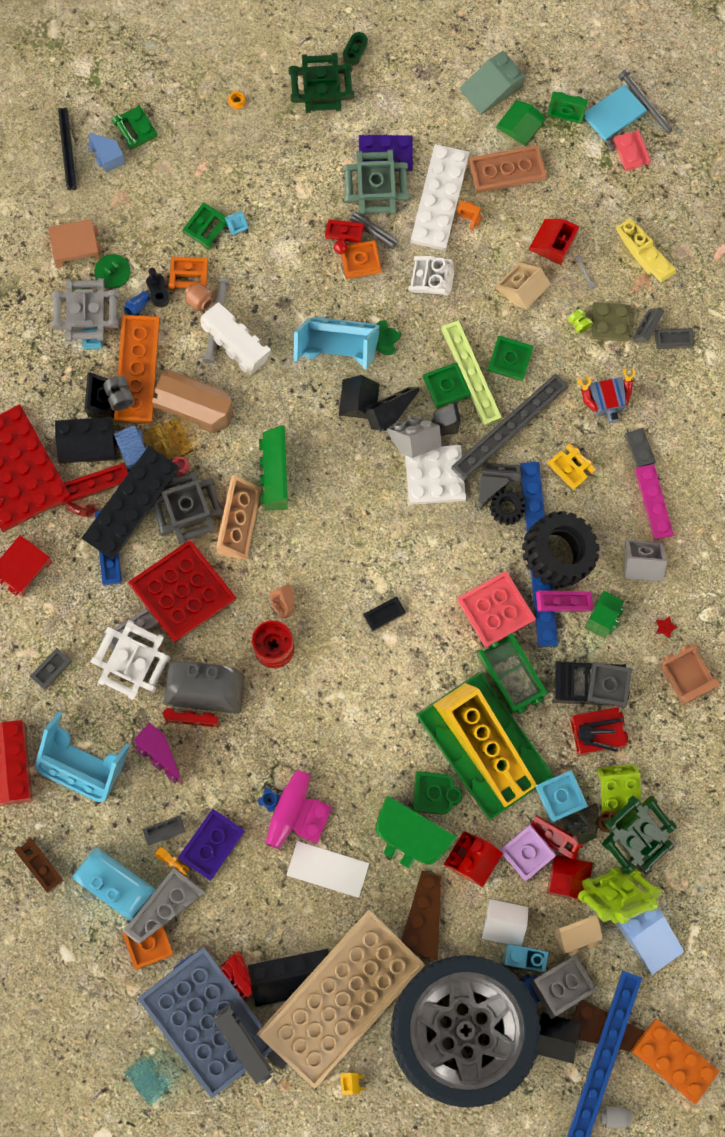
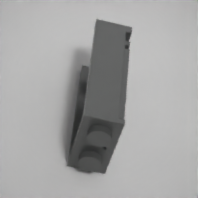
(242, 1044)

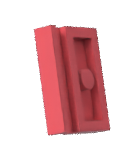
(631, 150)

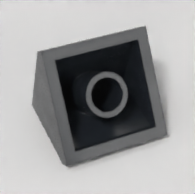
(356, 395)
(96, 400)
(559, 1038)

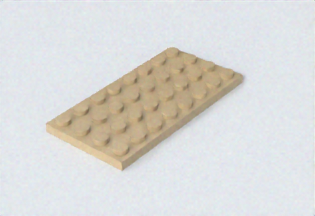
(341, 999)

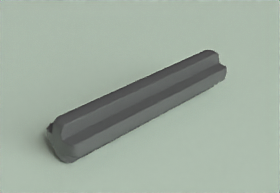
(375, 231)

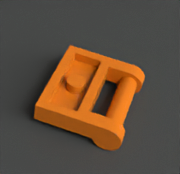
(187, 268)

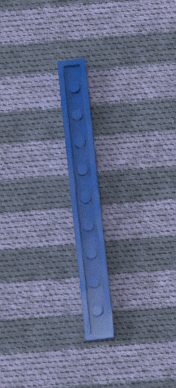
(534, 511)
(605, 1055)

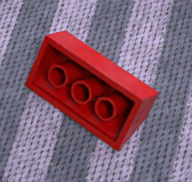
(14, 764)

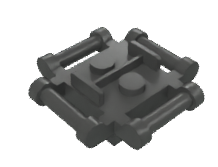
(188, 507)

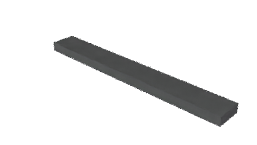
(509, 427)

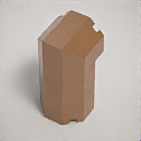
(193, 401)

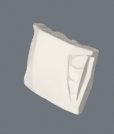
(432, 275)

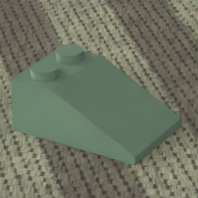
(493, 82)

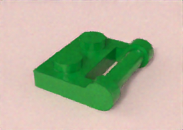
(140, 124)
(201, 222)

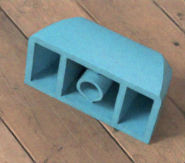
(113, 883)

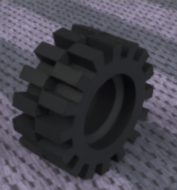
(507, 496)

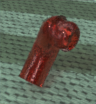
(80, 511)

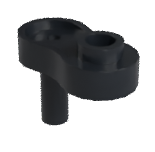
(156, 285)

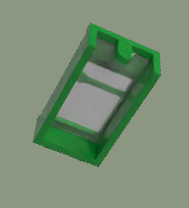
(512, 675)

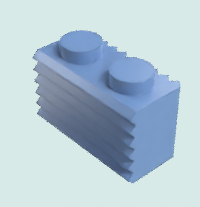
(130, 445)

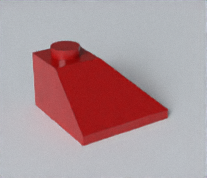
(567, 877)

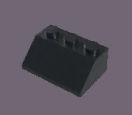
(85, 440)

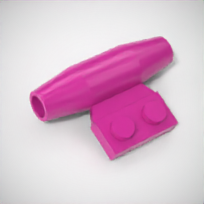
(296, 812)

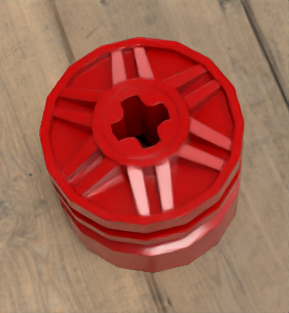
(268, 635)

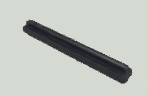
(67, 149)

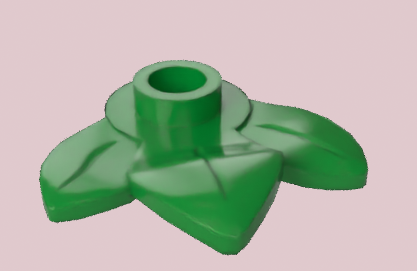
(387, 338)

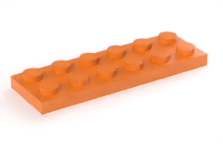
(138, 365)

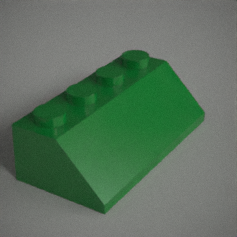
(275, 469)

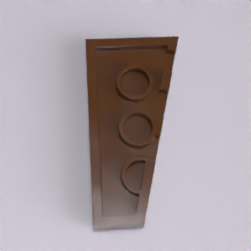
(422, 925)
(593, 1022)

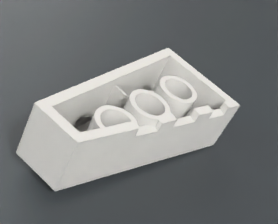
(235, 339)

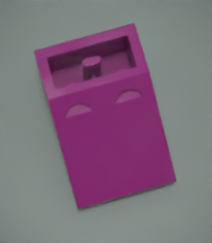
(154, 744)

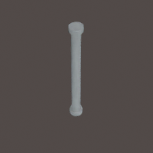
(220, 298)

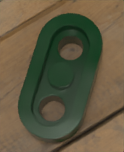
(355, 50)

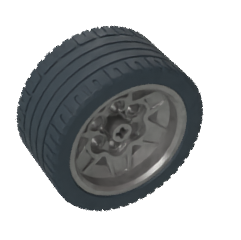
(511, 1051)

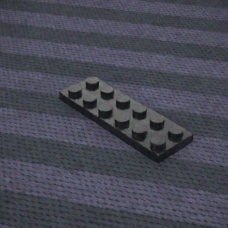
(130, 503)

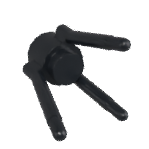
(587, 732)

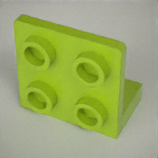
(618, 785)

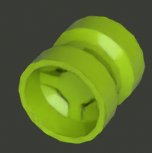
(580, 321)

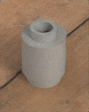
(616, 1117)

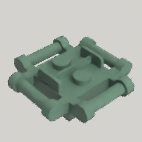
(376, 181)

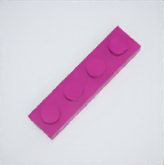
(654, 502)

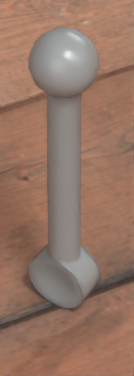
(591, 285)

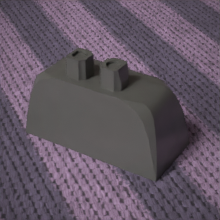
(204, 687)

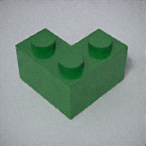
(603, 617)

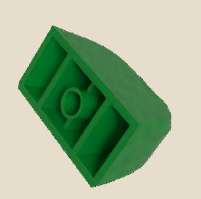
(411, 834)

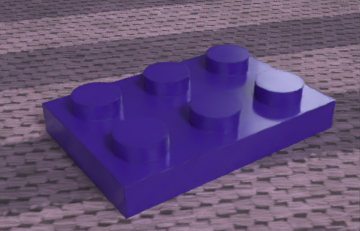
(400, 144)
(211, 844)

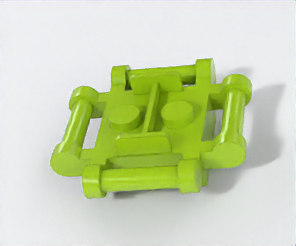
(618, 896)

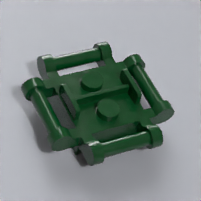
(321, 83)
(638, 834)

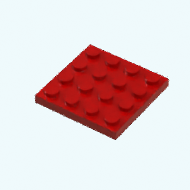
(182, 591)

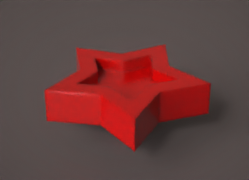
(665, 627)

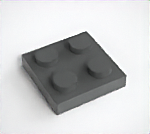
(609, 685)

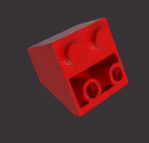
(554, 239)
(473, 858)

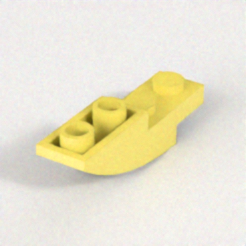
(644, 252)

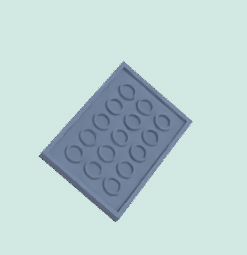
(183, 1011)

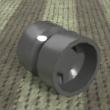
(119, 394)

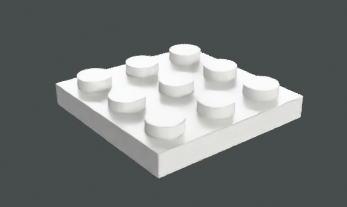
(432, 478)

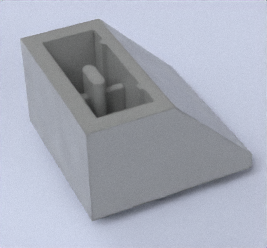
(415, 436)

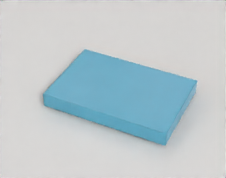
(614, 113)

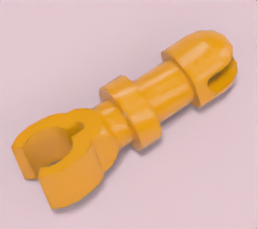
(164, 856)

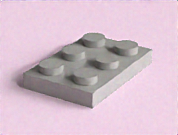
(563, 986)

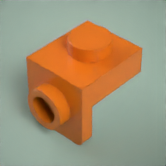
(470, 211)

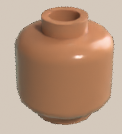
(198, 297)

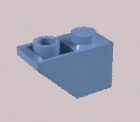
(107, 151)

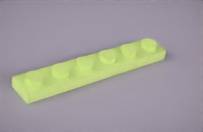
(471, 372)

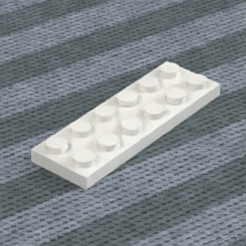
(440, 197)

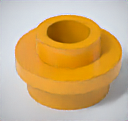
(236, 96)

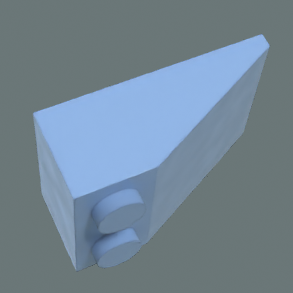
(651, 939)

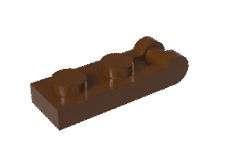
(39, 865)

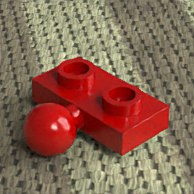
(343, 232)

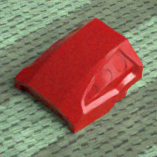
(238, 974)

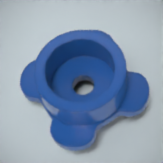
(263, 801)

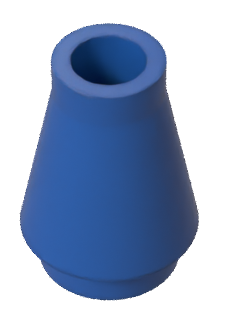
(136, 304)

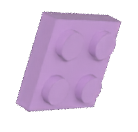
(528, 852)

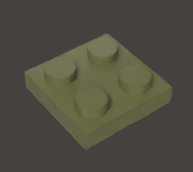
(611, 322)

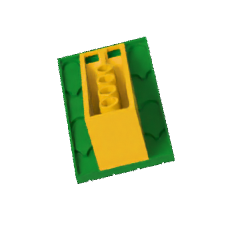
(484, 745)

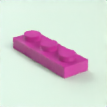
(564, 601)

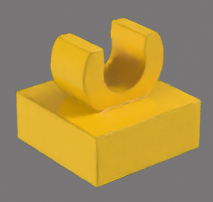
(350, 1083)

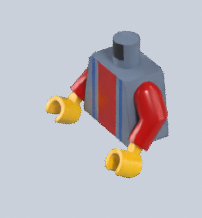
(608, 396)

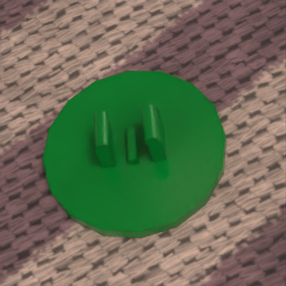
(114, 270)

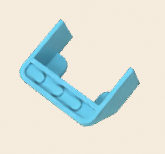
(336, 338)
(75, 767)

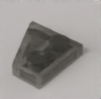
(583, 824)

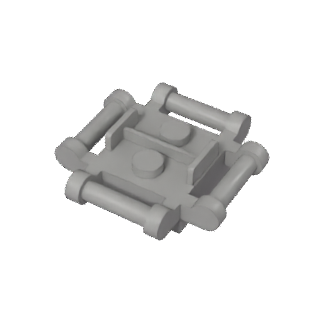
(85, 310)

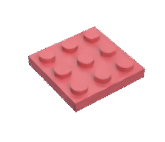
(496, 609)

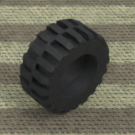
(580, 540)

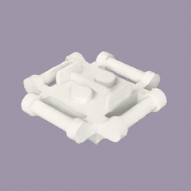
(130, 659)

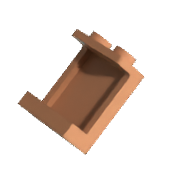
(74, 241)
(688, 674)

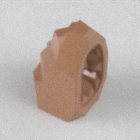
(283, 601)

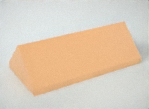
(238, 518)

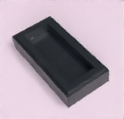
(384, 614)

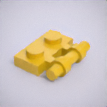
(568, 470)

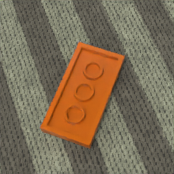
(675, 1061)

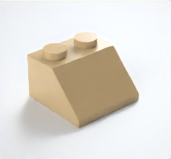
(523, 285)
(579, 934)

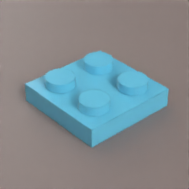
(561, 796)

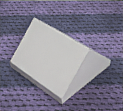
(505, 923)

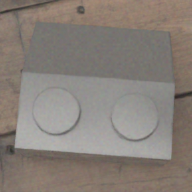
(644, 560)

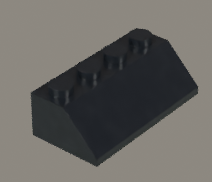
(279, 978)

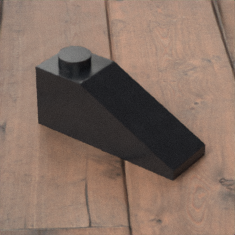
(388, 411)

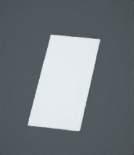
(327, 869)

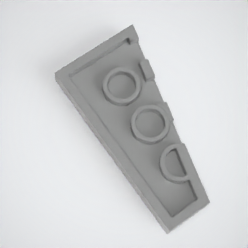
(166, 902)

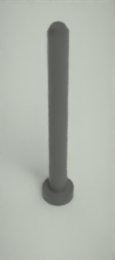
(624, 75)

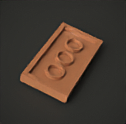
(507, 168)

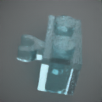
(147, 1080)

